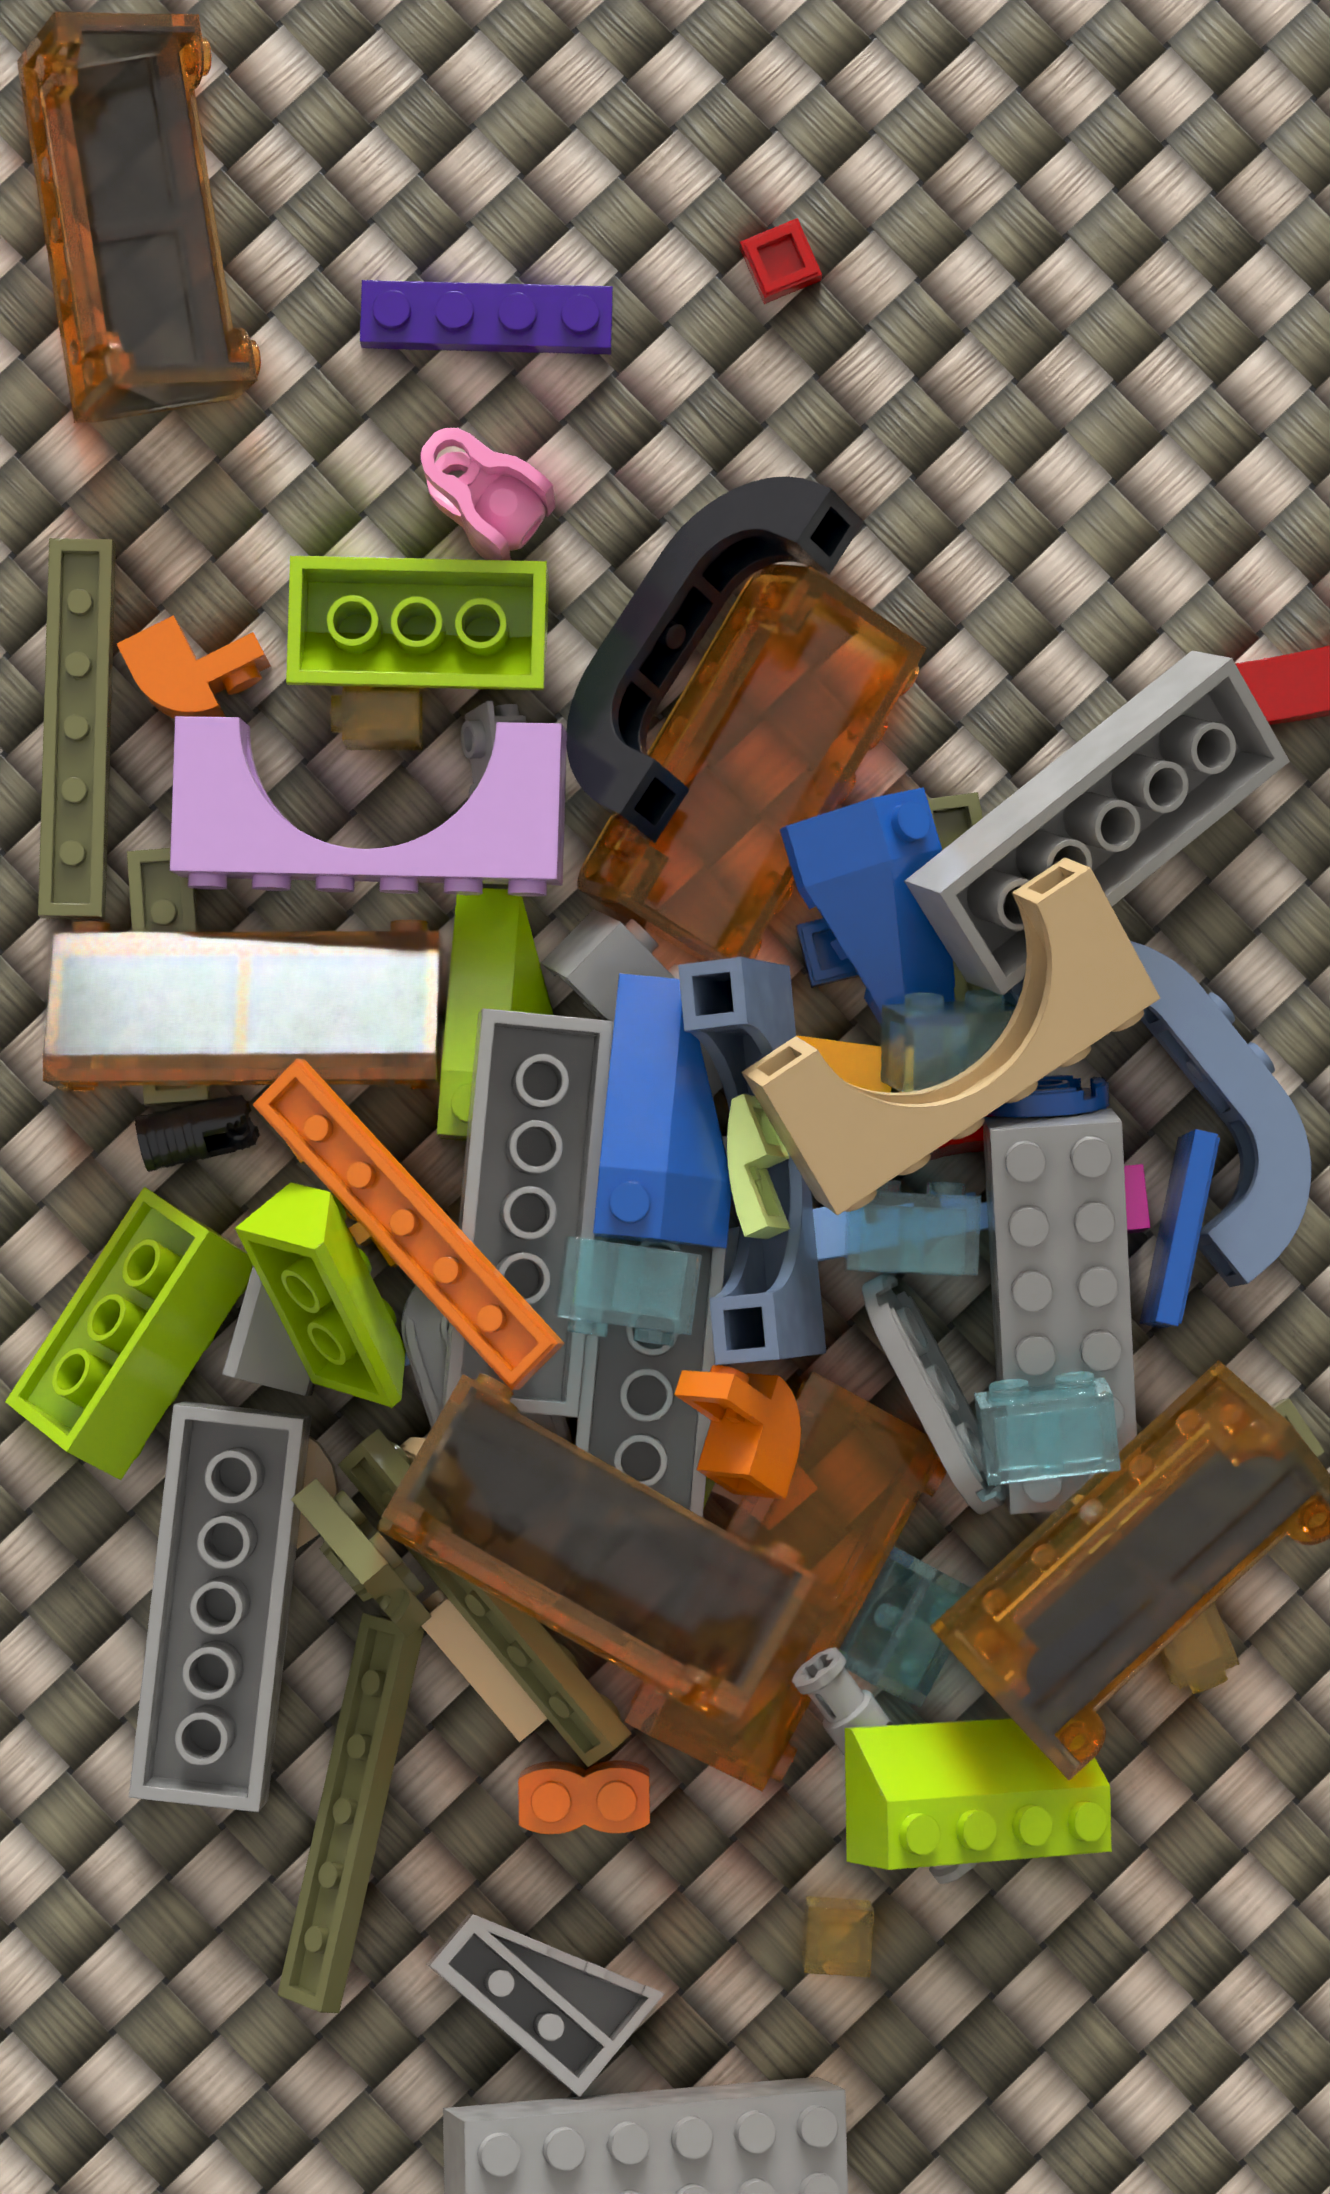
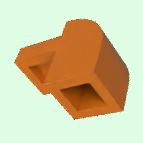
(178, 681)
(751, 1429)

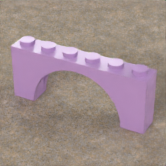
(500, 836)

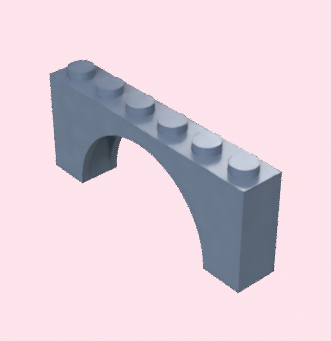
(773, 1293)

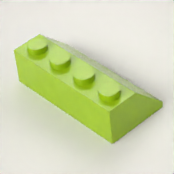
(417, 623)
(131, 1334)
(965, 1797)

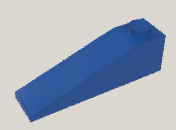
(855, 874)
(661, 1133)

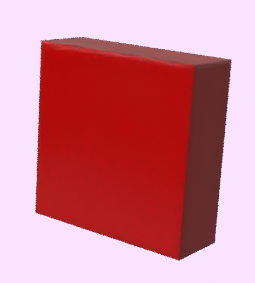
(780, 261)

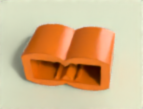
(564, 1797)

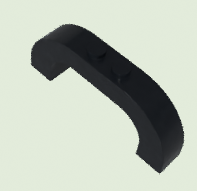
(667, 619)

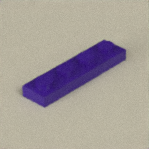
(486, 317)

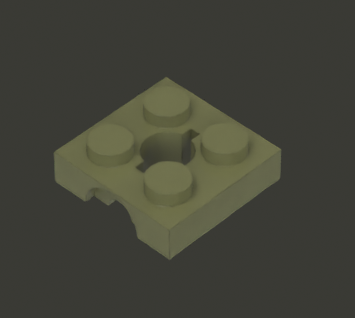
(363, 1556)

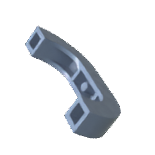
(1252, 1105)

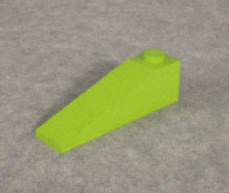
(489, 969)

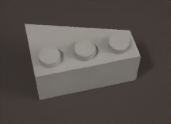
(594, 957)
(544, 1999)

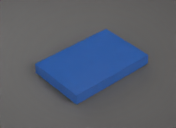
(1180, 1229)

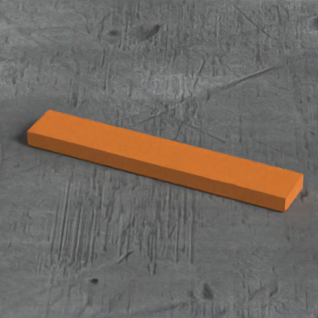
(408, 1224)

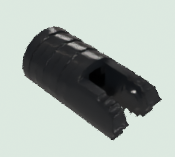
(195, 1132)

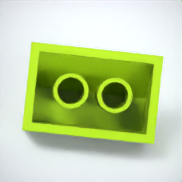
(326, 1294)

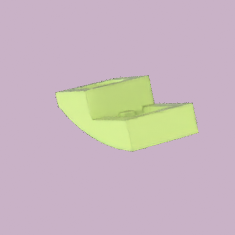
(750, 1151)

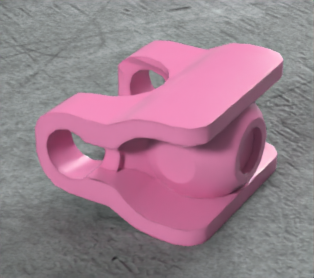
(496, 499)

